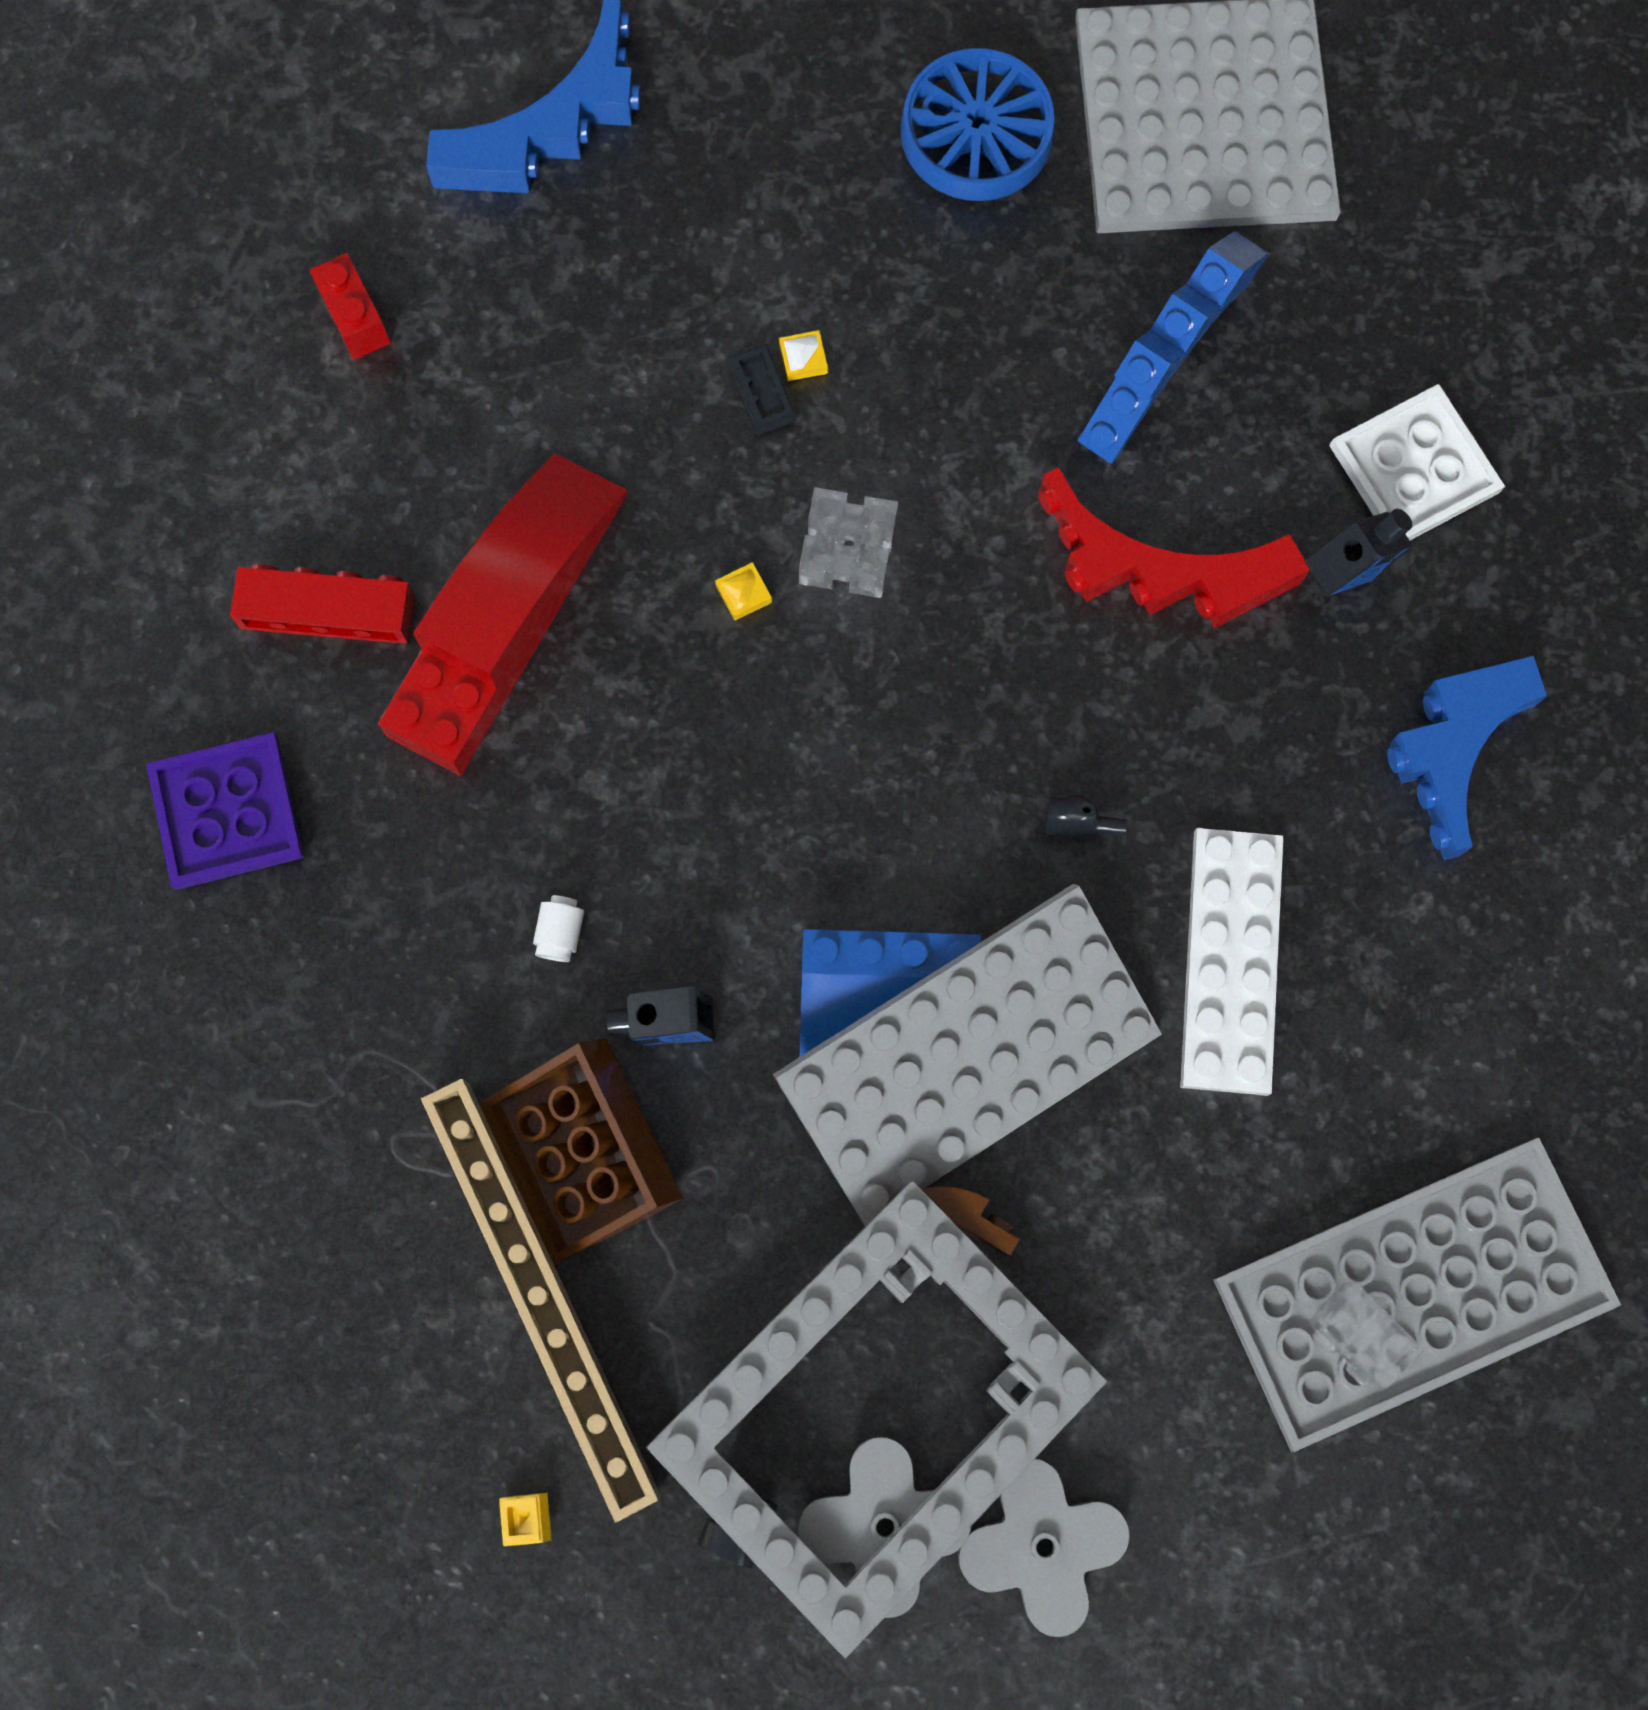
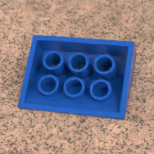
(861, 970)

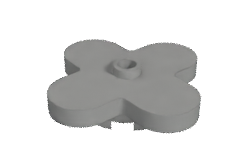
(845, 1525)
(1052, 1585)

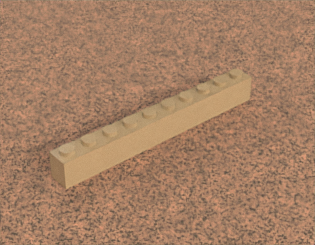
(541, 1300)

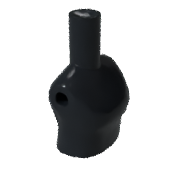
(1079, 820)

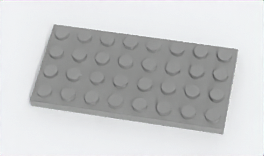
(968, 1053)
(1458, 1264)

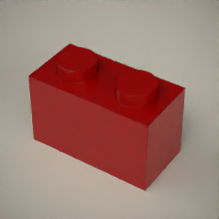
(350, 306)

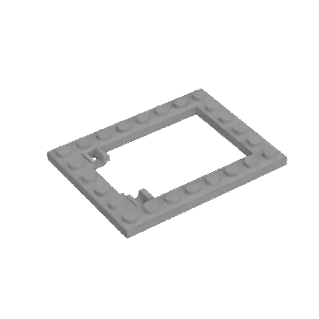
(1042, 1360)

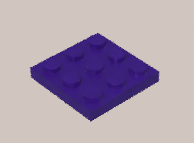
(224, 811)

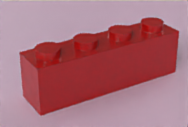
(323, 604)

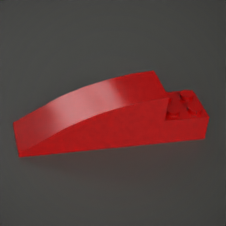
(498, 611)

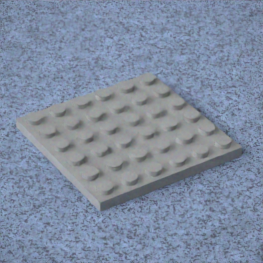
(1206, 115)

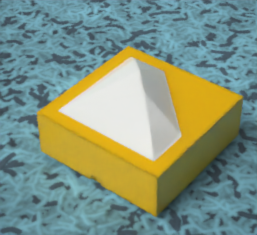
(803, 355)

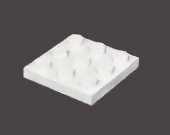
(1418, 462)

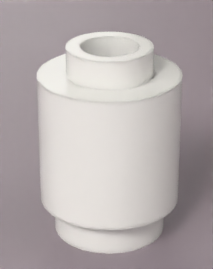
(558, 929)

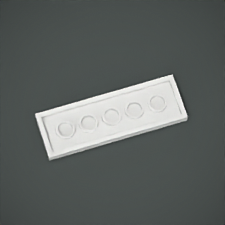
(1232, 962)

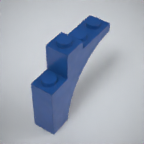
(1443, 754)

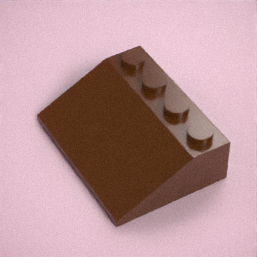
(580, 1149)

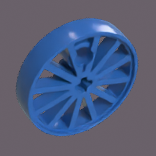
(977, 125)

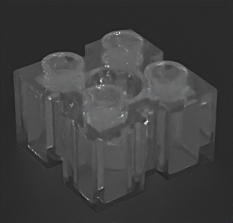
(824, 548)

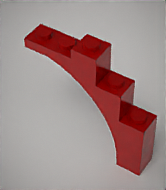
(1221, 583)

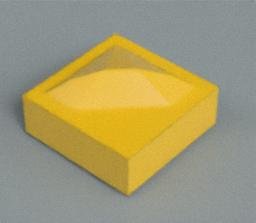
(743, 591)
(525, 1519)

